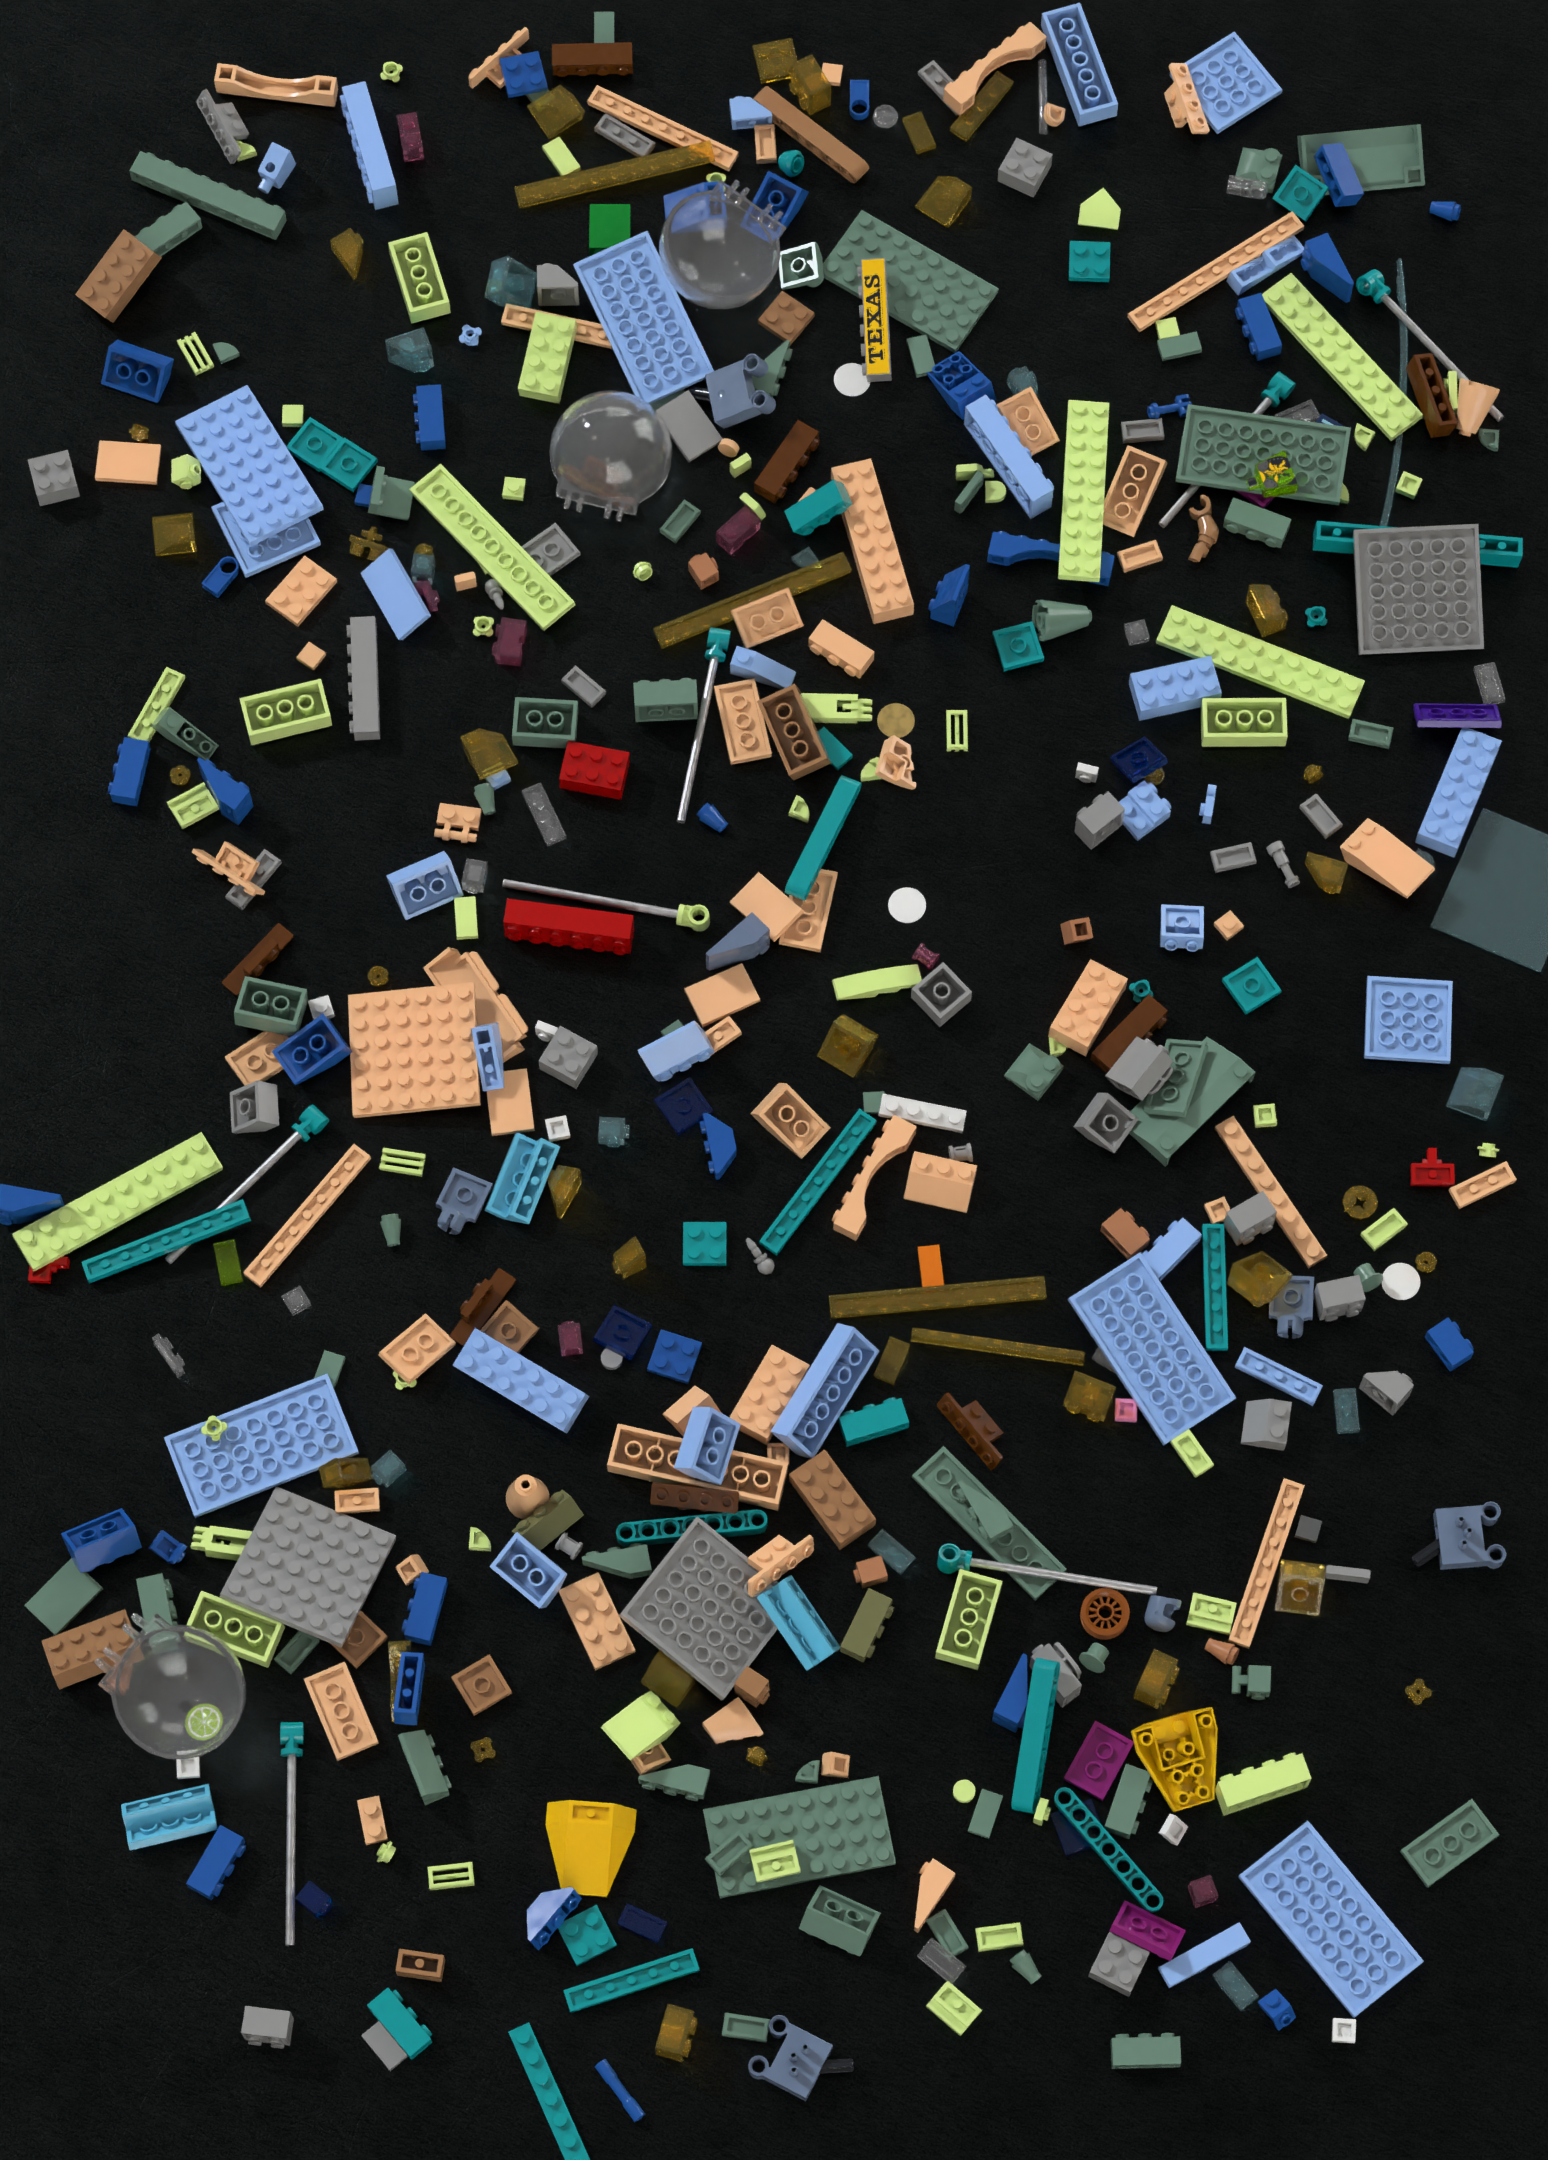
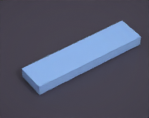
(1278, 1376)

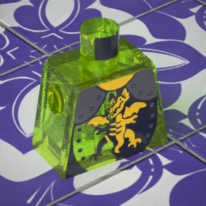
(1273, 476)

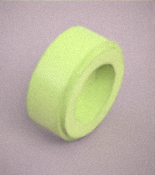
(964, 1791)

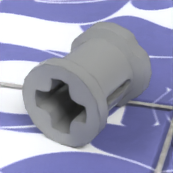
(961, 1153)
(568, 1546)

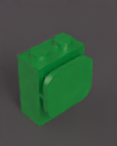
(608, 226)

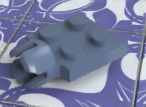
(461, 1200)
(1293, 1306)

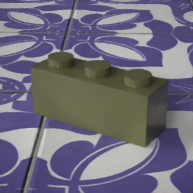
(549, 1520)
(867, 1625)

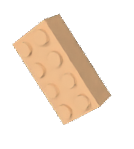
(1088, 1007)
(769, 1393)

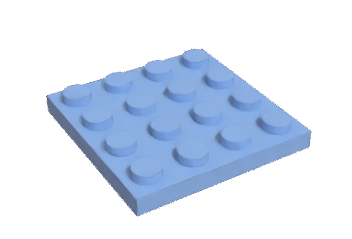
(1230, 82)
(269, 552)
(1408, 1019)

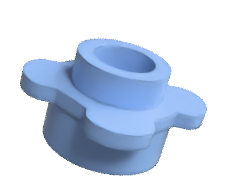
(473, 340)

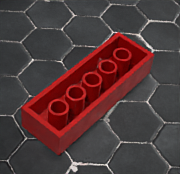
(568, 926)

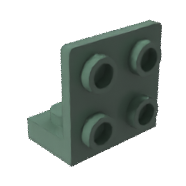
(390, 496)

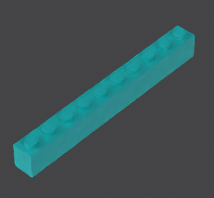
(1493, 549)

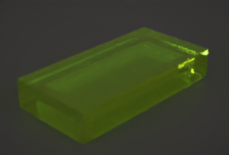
(228, 1262)

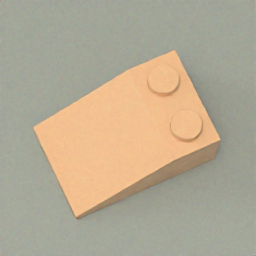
(790, 1119)

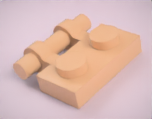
(458, 817)

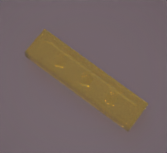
(983, 105)

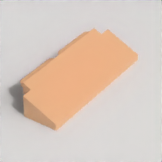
(454, 968)

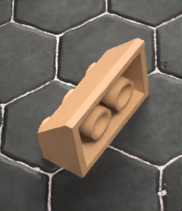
(940, 1182)

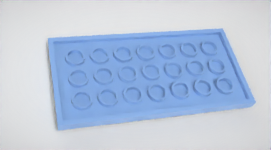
(643, 319)
(249, 465)
(1151, 1348)
(262, 1445)
(1330, 1919)

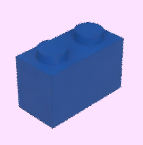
(1449, 1344)

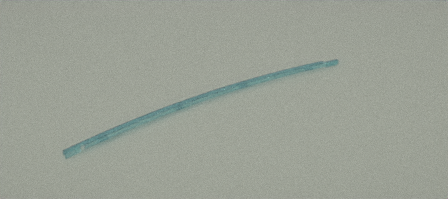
(1403, 387)

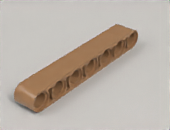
(812, 136)

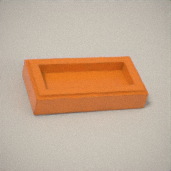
(930, 1265)

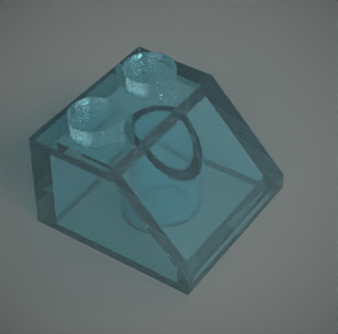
(510, 283)
(410, 351)
(1475, 1091)

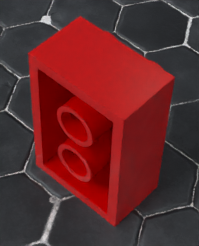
(594, 770)

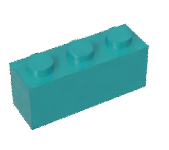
(818, 507)
(873, 1421)
(400, 2022)

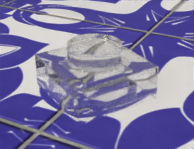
(1136, 632)
(296, 1300)

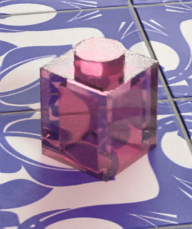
(570, 1338)
(1203, 1891)

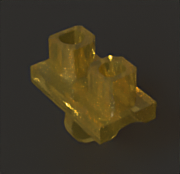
(358, 544)

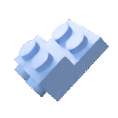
(1144, 810)
(1182, 927)

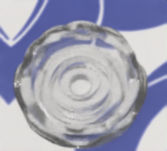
(881, 112)

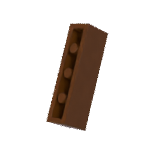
(592, 58)
(1431, 395)
(787, 461)
(1138, 1023)

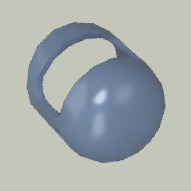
(1159, 1613)

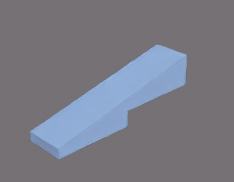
(1265, 265)
(1204, 1955)

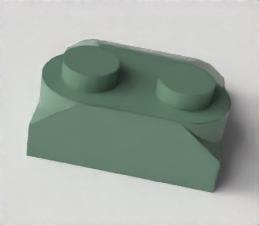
(1260, 165)
(801, 266)
(1034, 1071)

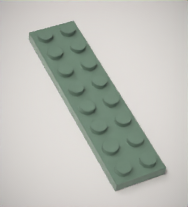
(1018, 1547)

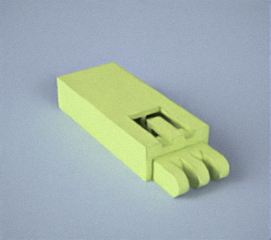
(824, 708)
(217, 1549)

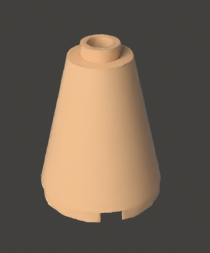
(1473, 405)
(526, 1495)

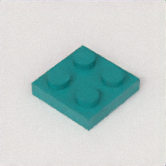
(1300, 193)
(1089, 261)
(313, 443)
(348, 464)
(1018, 646)
(1251, 985)
(704, 1243)
(587, 1935)

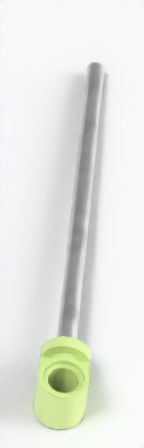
(684, 914)

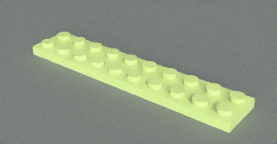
(1341, 357)
(1083, 491)
(492, 547)
(1260, 662)
(117, 1201)

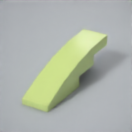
(878, 981)

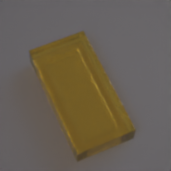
(919, 132)
(891, 1360)

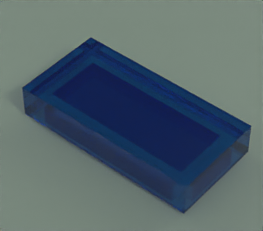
(642, 1923)

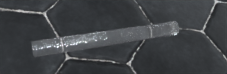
(1042, 95)

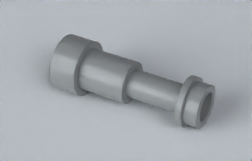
(1277, 851)

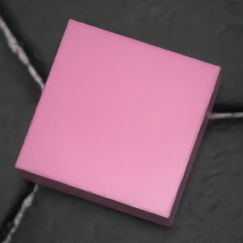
(1125, 1410)

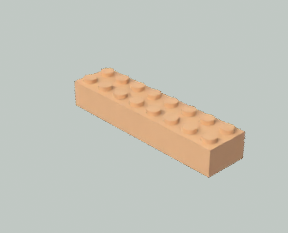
(873, 543)
(653, 1457)

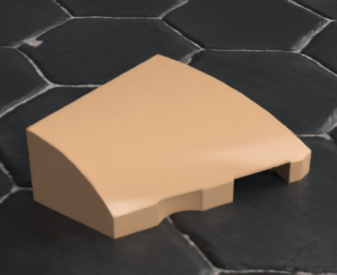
(896, 763)
(732, 1723)

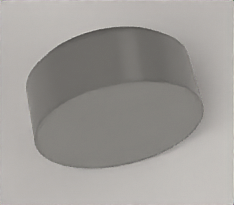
(611, 1360)

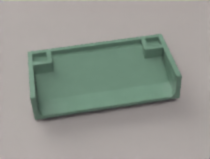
(1379, 155)
(1218, 1080)

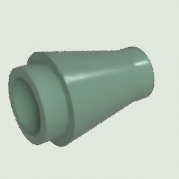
(485, 796)
(391, 1227)
(1025, 1966)

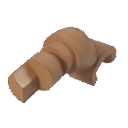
(1207, 530)

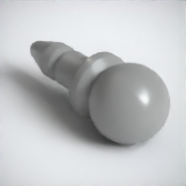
(495, 592)
(764, 1264)

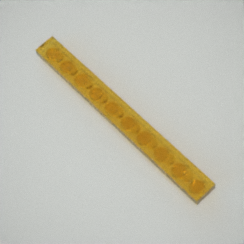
(614, 174)
(720, 612)
(937, 1297)

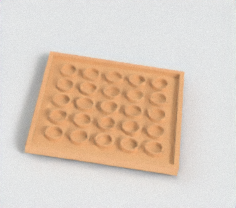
(413, 1050)

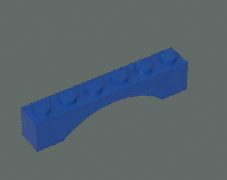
(1008, 549)

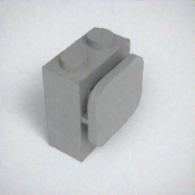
(1141, 1069)
(1068, 1683)

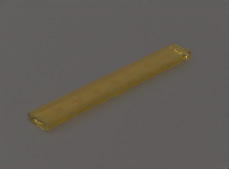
(997, 1346)

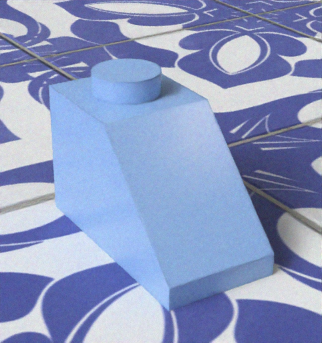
(747, 113)

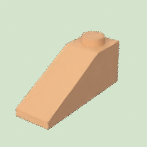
(933, 1884)

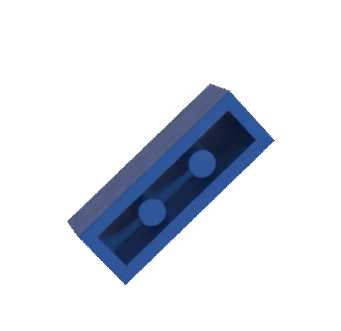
(1338, 174)
(1258, 327)
(429, 417)
(129, 771)
(425, 1608)
(409, 1688)
(216, 1863)

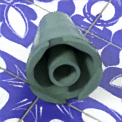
(1058, 618)

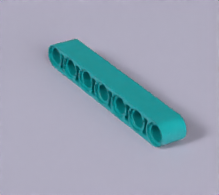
(823, 837)
(681, 1523)
(1035, 1735)
(1111, 1861)

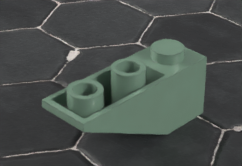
(776, 370)
(184, 734)
(988, 1514)
(626, 1562)
(684, 1780)

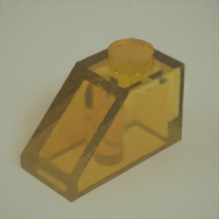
(348, 250)
(1326, 872)
(629, 1258)
(345, 1472)

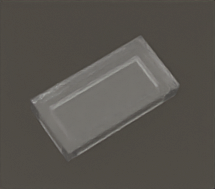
(941, 1961)

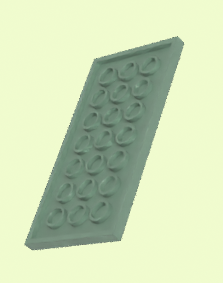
(922, 285)
(1226, 445)
(832, 1828)

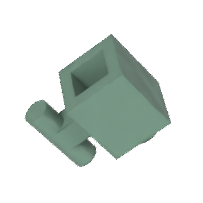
(1256, 1681)

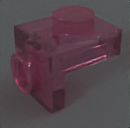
(431, 596)

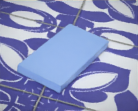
(395, 594)

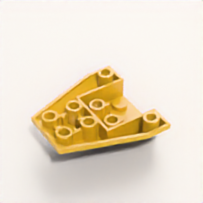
(1180, 1756)
(589, 1843)

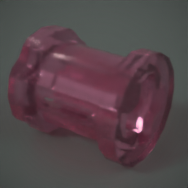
(926, 956)

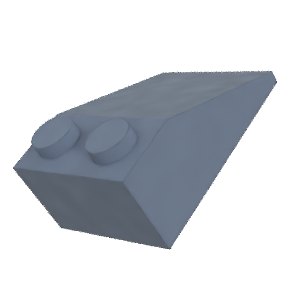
(740, 944)

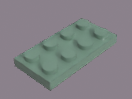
(1178, 1090)
(1449, 1843)

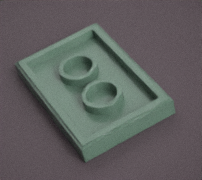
(63, 1597)

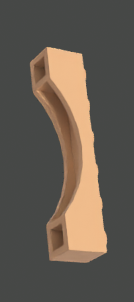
(1022, 45)
(310, 90)
(895, 1140)

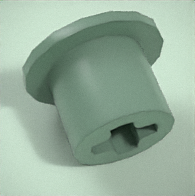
(1368, 1277)
(1094, 1657)

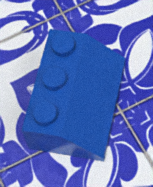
(136, 370)
(101, 1540)

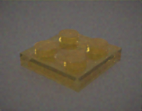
(774, 59)

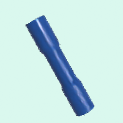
(627, 2100)

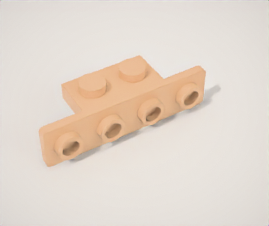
(491, 65)
(1184, 101)
(234, 864)
(775, 1560)

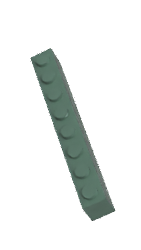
(208, 195)

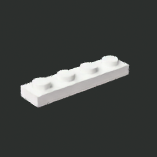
(922, 1113)

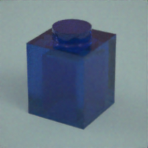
(314, 1899)

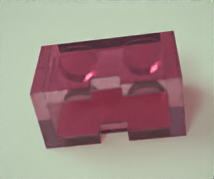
(410, 137)
(738, 529)
(511, 636)

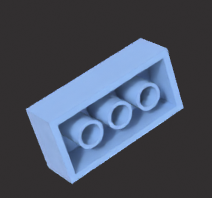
(1174, 687)

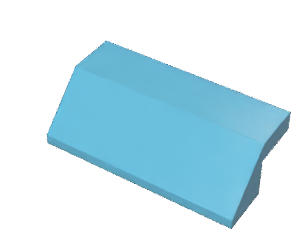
(522, 1179)
(798, 1622)
(169, 1817)

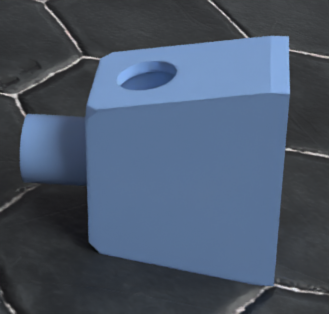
(275, 167)

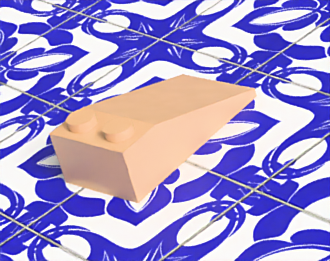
(1132, 490)
(1385, 858)

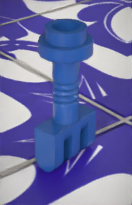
(1180, 405)

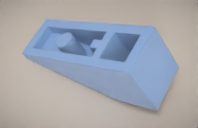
(753, 665)
(489, 1055)

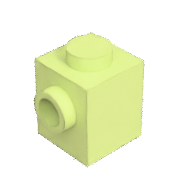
(186, 471)

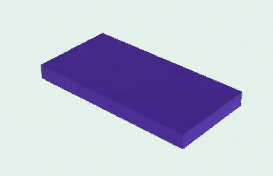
(1457, 715)

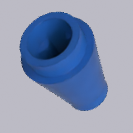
(1446, 210)
(709, 815)

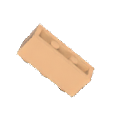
(840, 649)

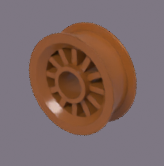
(1118, 1599)

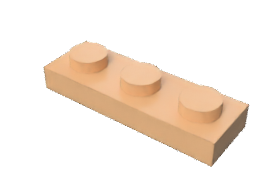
(1482, 1185)

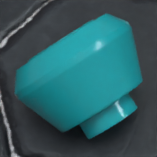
(791, 162)

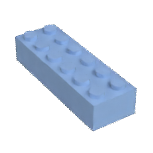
(1079, 64)
(368, 146)
(1009, 456)
(1458, 791)
(521, 1380)
(825, 1391)

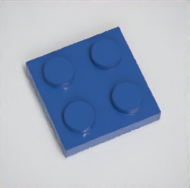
(523, 74)
(674, 1356)

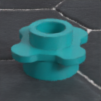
(1320, 612)
(1140, 985)

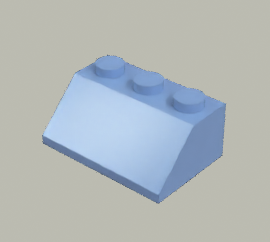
(425, 885)
(676, 1051)
(707, 1445)
(529, 1571)

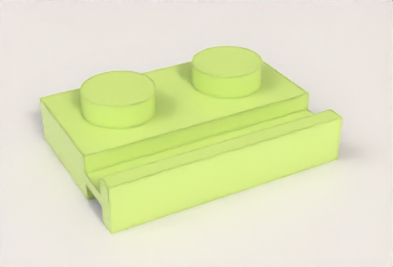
(193, 805)
(1211, 1613)
(774, 1861)
(953, 2008)

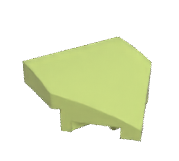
(1100, 211)

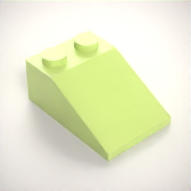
(641, 1725)

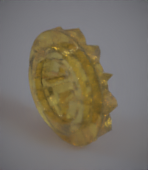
(1362, 1193)

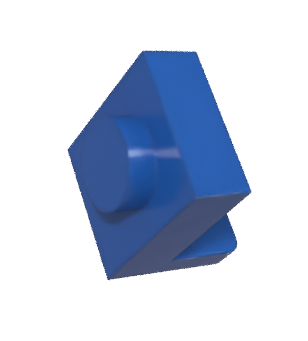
(168, 1548)
(1277, 2009)

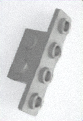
(224, 123)

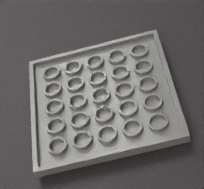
(1418, 589)
(308, 1566)
(701, 1609)

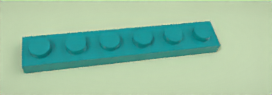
(1214, 1287)
(631, 1980)

